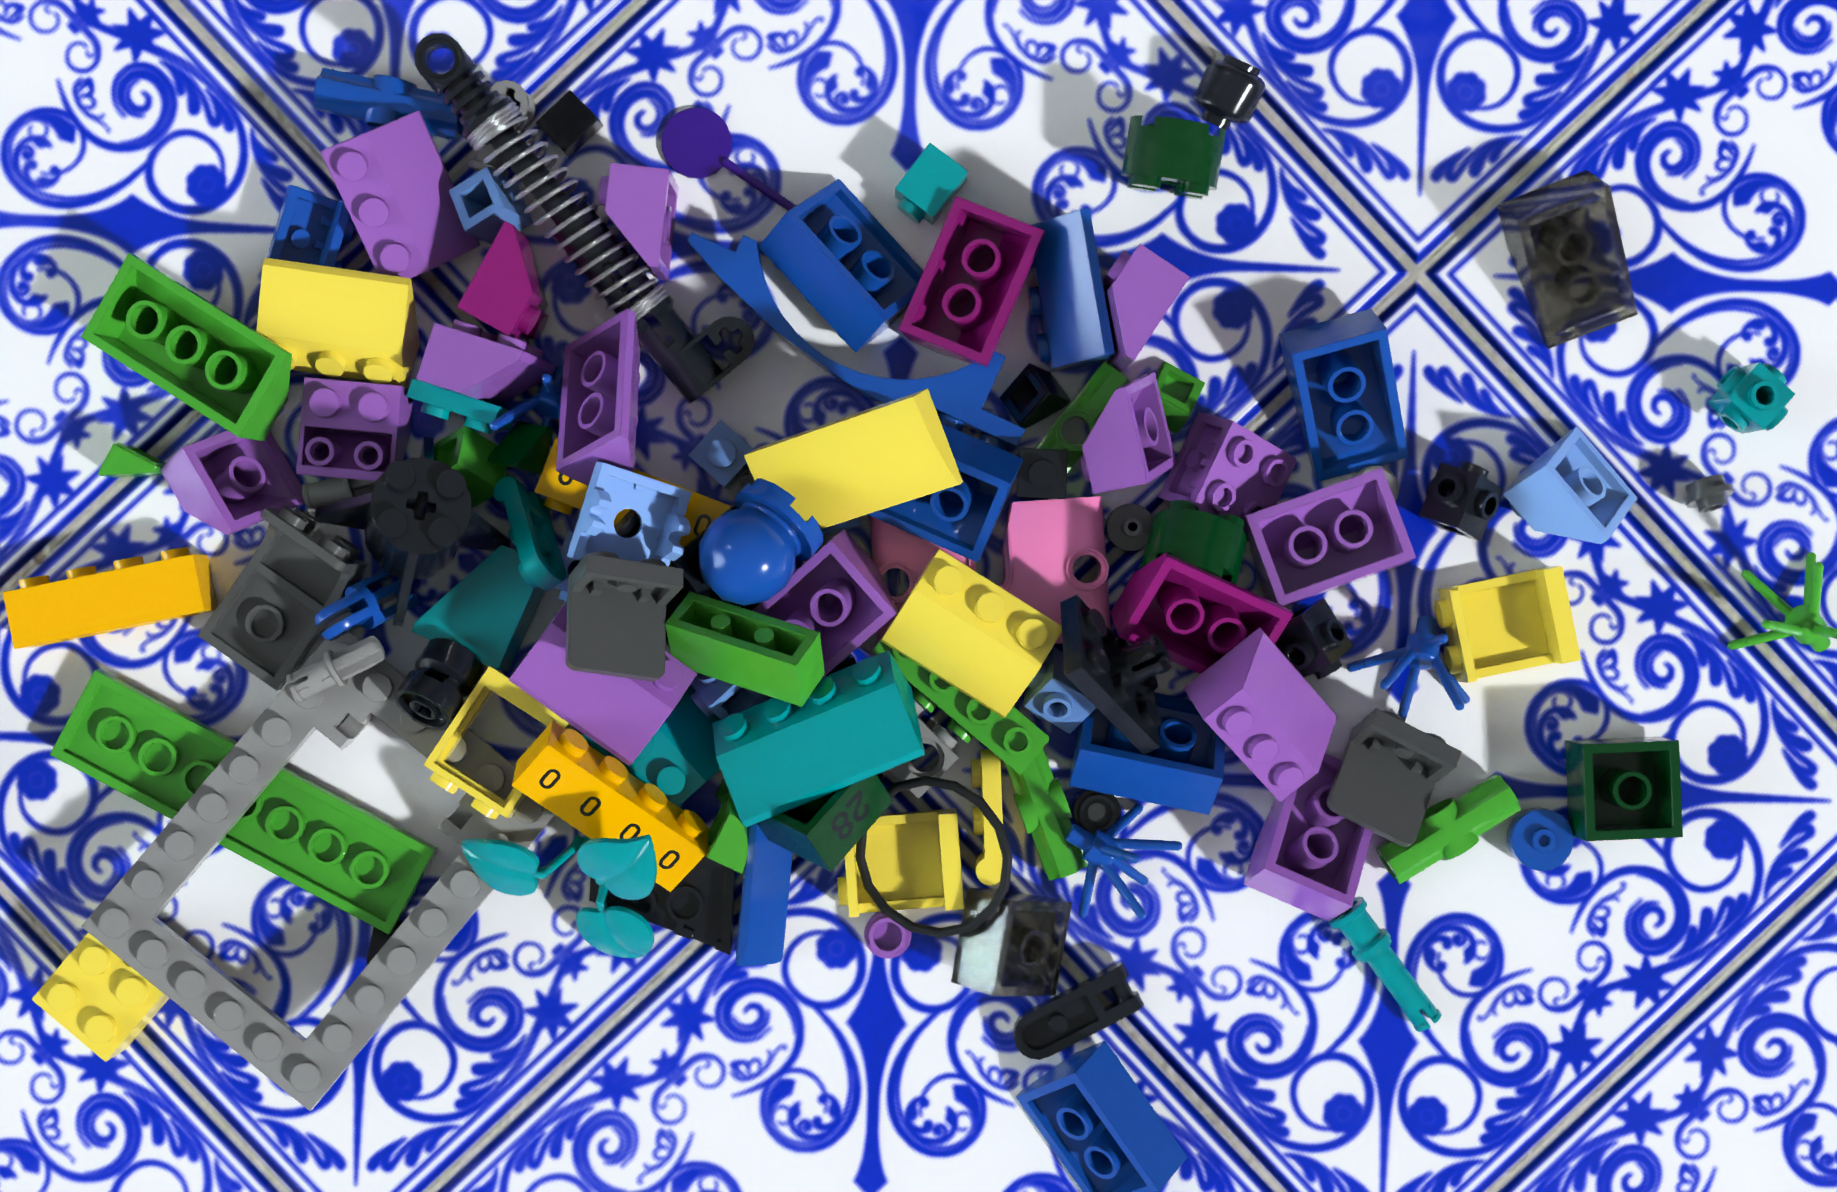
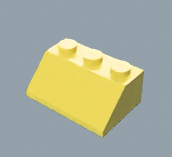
(340, 320)
(972, 633)

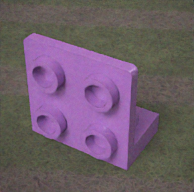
(1227, 469)

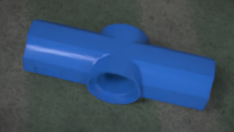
(383, 100)

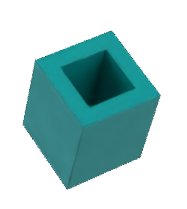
(929, 185)

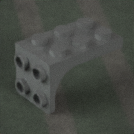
(273, 603)

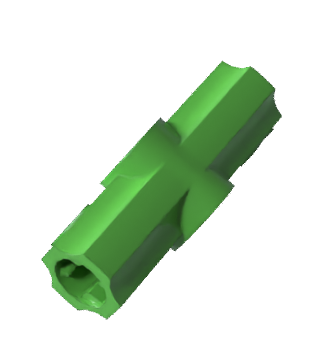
(1087, 406)
(1046, 817)
(1451, 828)

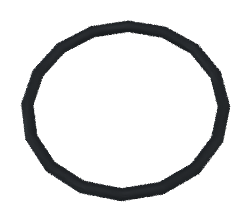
(1004, 847)

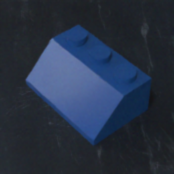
(844, 263)
(1070, 295)
(966, 513)
(1177, 775)
(1102, 1124)

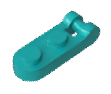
(531, 534)

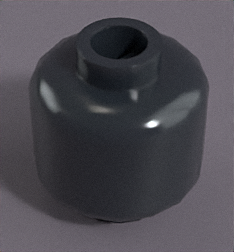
(1229, 92)

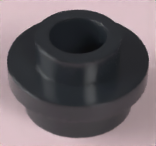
(1085, 800)

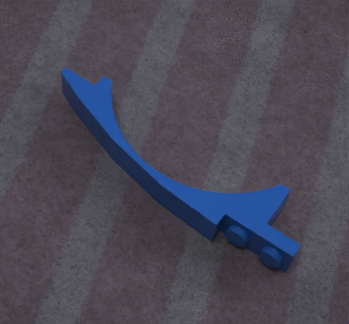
(955, 394)

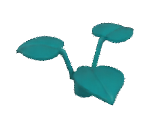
(617, 865)

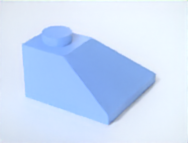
(1571, 492)

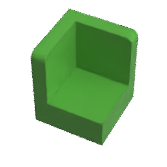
(469, 455)

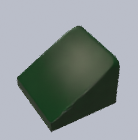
(524, 447)

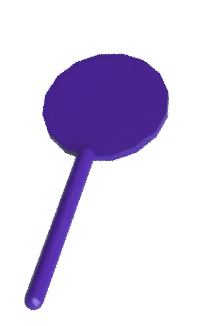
(700, 144)

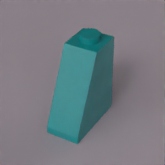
(486, 611)

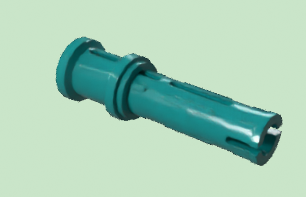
(1373, 946)

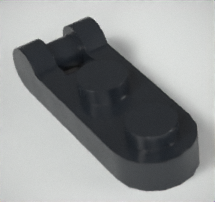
(1075, 1014)

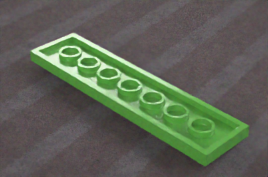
(289, 829)

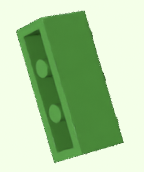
(746, 648)

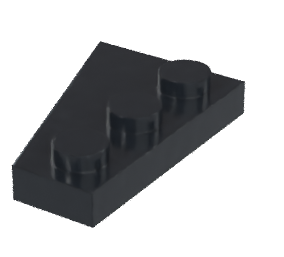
(695, 909)

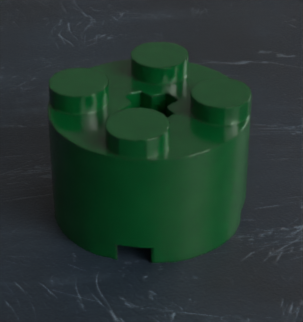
(1173, 155)
(1198, 538)

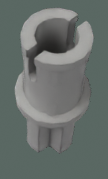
(333, 490)
(336, 668)

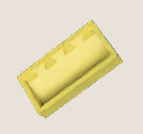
(861, 461)

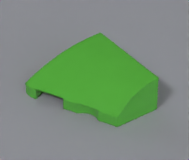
(727, 834)

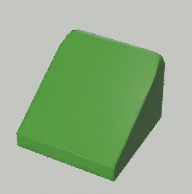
(1178, 394)
(130, 461)

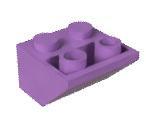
(481, 363)
(352, 428)

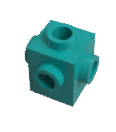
(1738, 402)

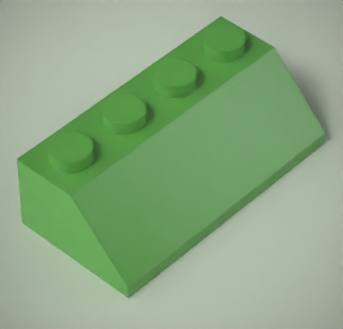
(192, 349)

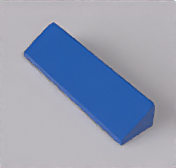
(763, 901)

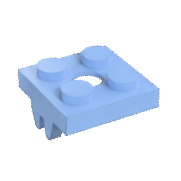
(656, 503)

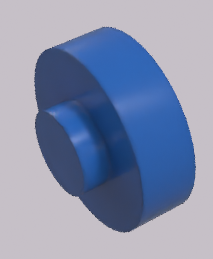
(1540, 839)

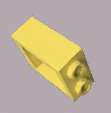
(450, 777)

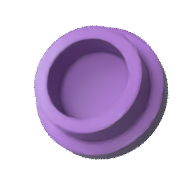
(886, 937)

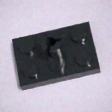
(1113, 674)

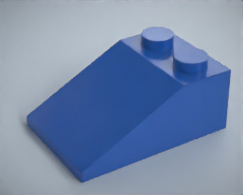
(1345, 394)

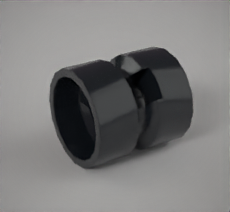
(439, 683)

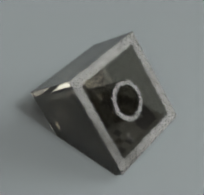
(1015, 948)

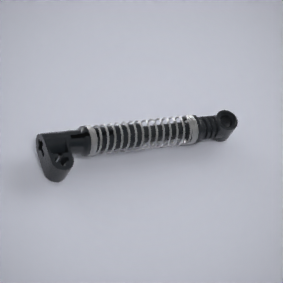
(579, 231)

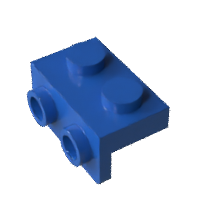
(310, 229)

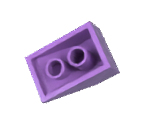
(1309, 851)

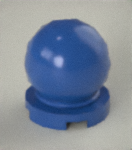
(754, 548)

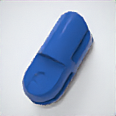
(363, 606)

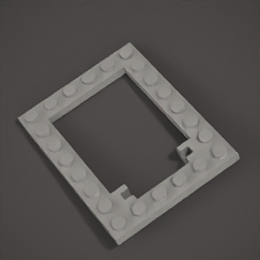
(129, 913)

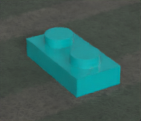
(441, 402)

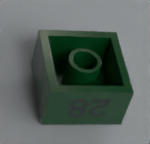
(1624, 788)
(830, 824)

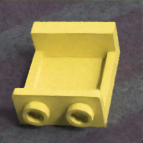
(1507, 623)
(910, 863)

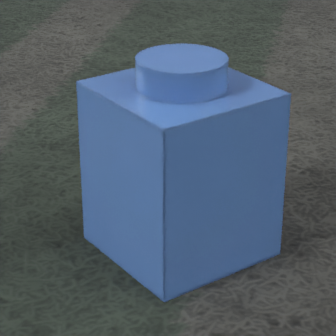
(486, 204)
(722, 454)

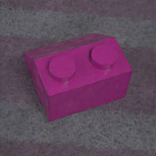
(508, 288)

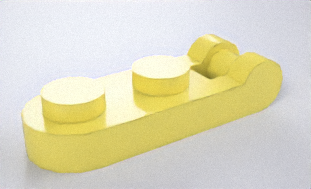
(987, 776)

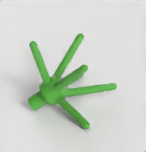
(1801, 621)

